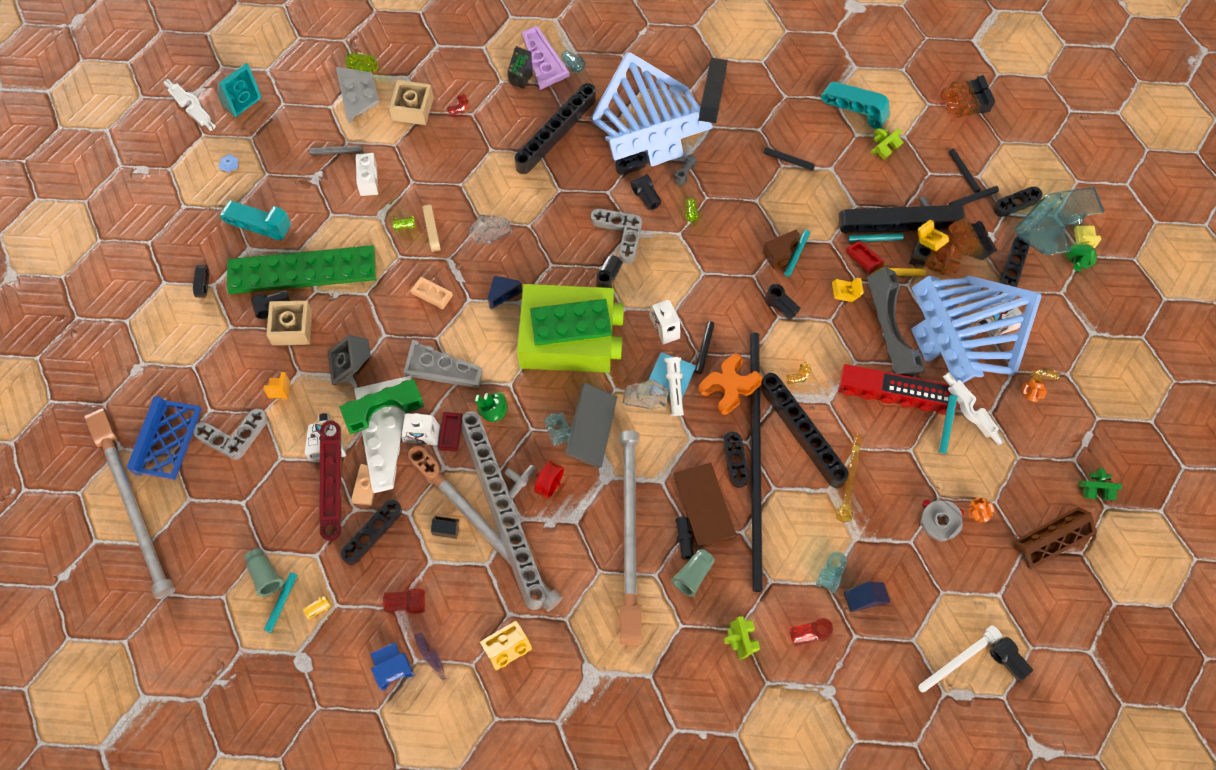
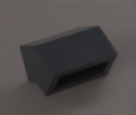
(445, 527)

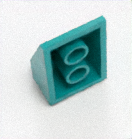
(238, 91)

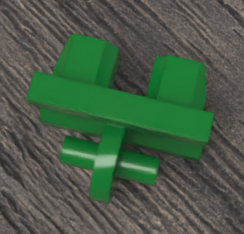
(1100, 476)

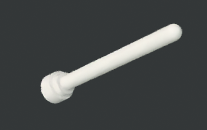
(991, 636)

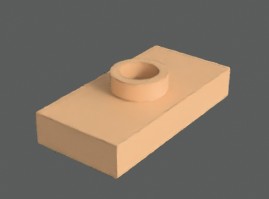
(431, 292)
(363, 490)

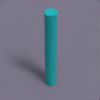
(875, 237)
(796, 254)
(948, 424)
(280, 602)

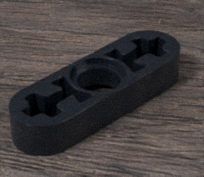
(1013, 207)
(742, 465)

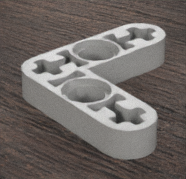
(628, 230)
(231, 442)

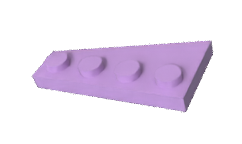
(545, 61)

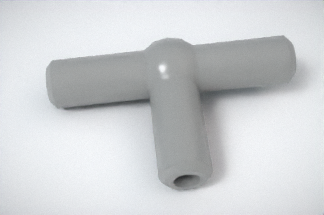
(521, 481)

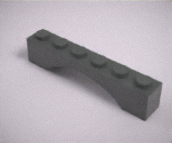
(884, 290)

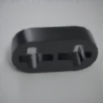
(631, 163)
(201, 281)

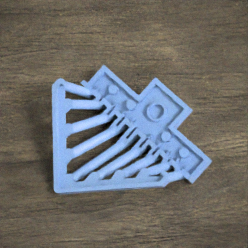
(658, 136)
(946, 335)

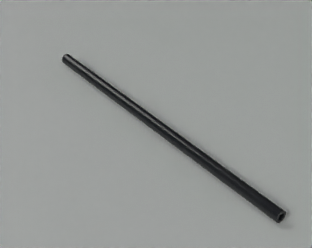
(757, 573)

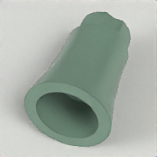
(262, 573)
(693, 573)

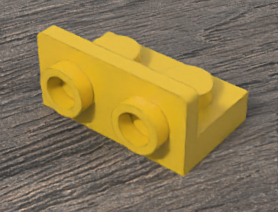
(506, 645)

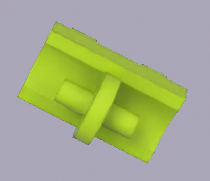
(882, 148)
(739, 637)

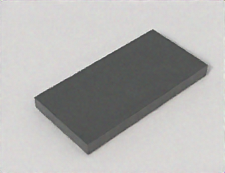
(591, 425)

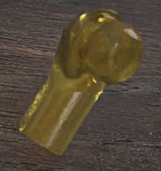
(1045, 373)
(802, 374)

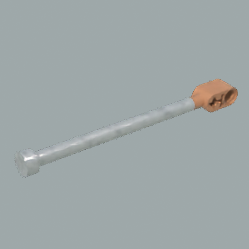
(104, 434)
(552, 597)
(630, 612)

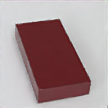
(450, 431)

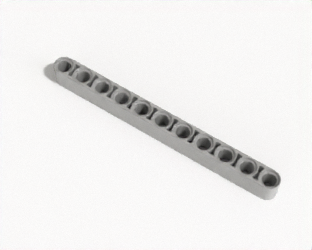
(502, 516)

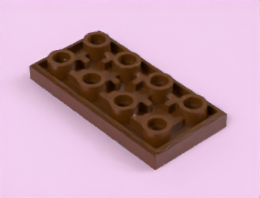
(704, 505)

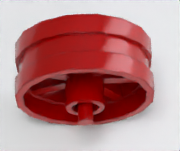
(549, 479)

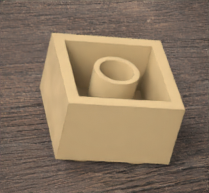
(411, 102)
(289, 323)

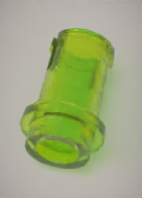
(691, 210)
(405, 223)

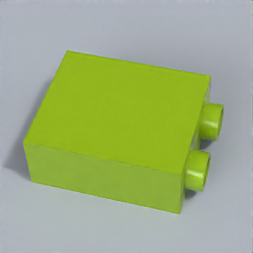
(577, 355)

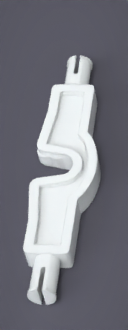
(194, 109)
(979, 417)

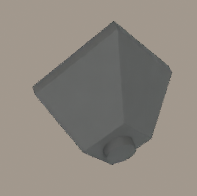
(347, 357)

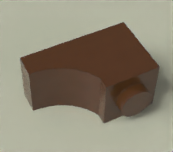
(778, 250)

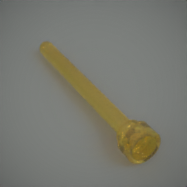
(844, 511)

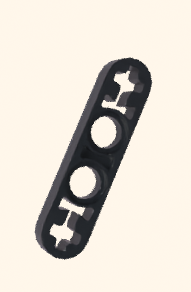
(1014, 266)
(368, 529)

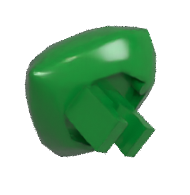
(1082, 256)
(492, 407)

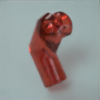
(460, 106)

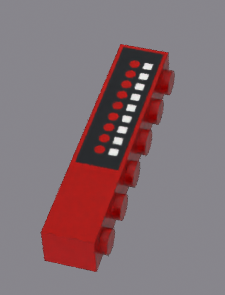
(894, 389)

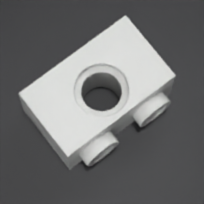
(366, 174)

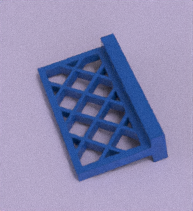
(149, 433)

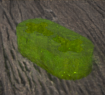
(361, 62)

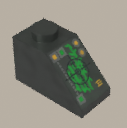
(520, 67)

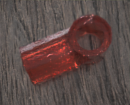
(411, 601)
(808, 632)

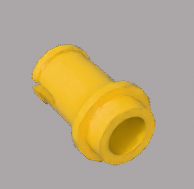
(317, 607)

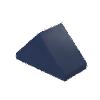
(502, 290)
(867, 596)

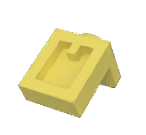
(1086, 235)

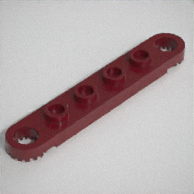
(330, 480)

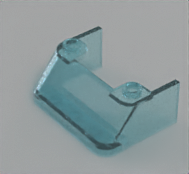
(1055, 211)

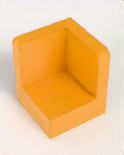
(278, 387)

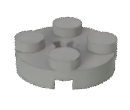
(933, 528)

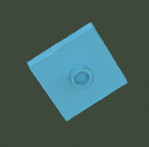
(660, 371)

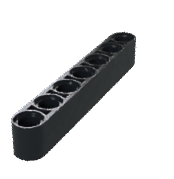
(713, 90)
(555, 128)
(898, 218)
(804, 438)

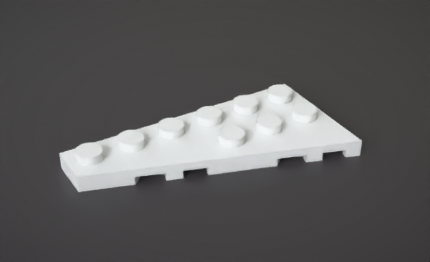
(382, 438)

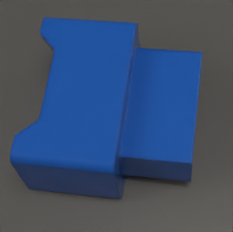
(390, 665)

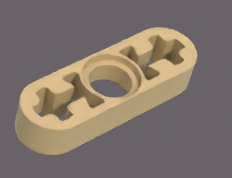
(431, 228)

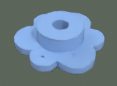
(228, 163)

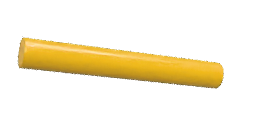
(907, 272)

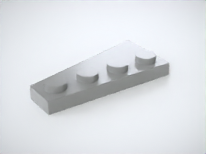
(432, 365)

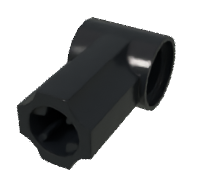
(645, 189)
(608, 272)
(783, 302)
(261, 303)
(1007, 654)

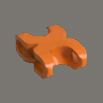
(730, 383)

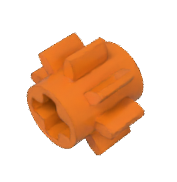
(1034, 390)
(981, 510)

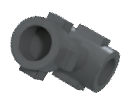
(680, 175)

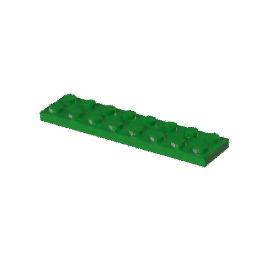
(301, 269)

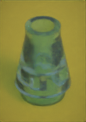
(575, 62)

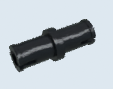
(684, 538)

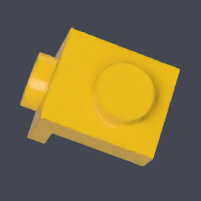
(931, 237)
(847, 290)

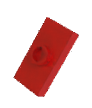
(864, 257)

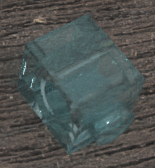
(561, 435)

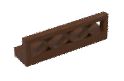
(1055, 531)

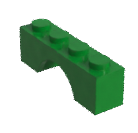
(359, 412)

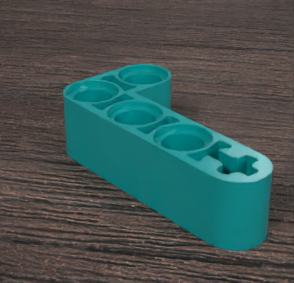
(858, 100)
(271, 224)

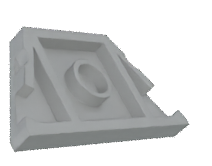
(357, 91)

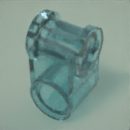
(831, 575)

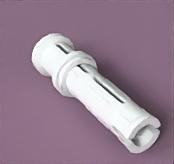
(674, 376)

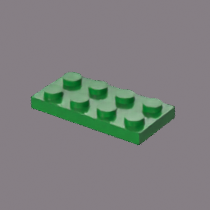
(570, 322)

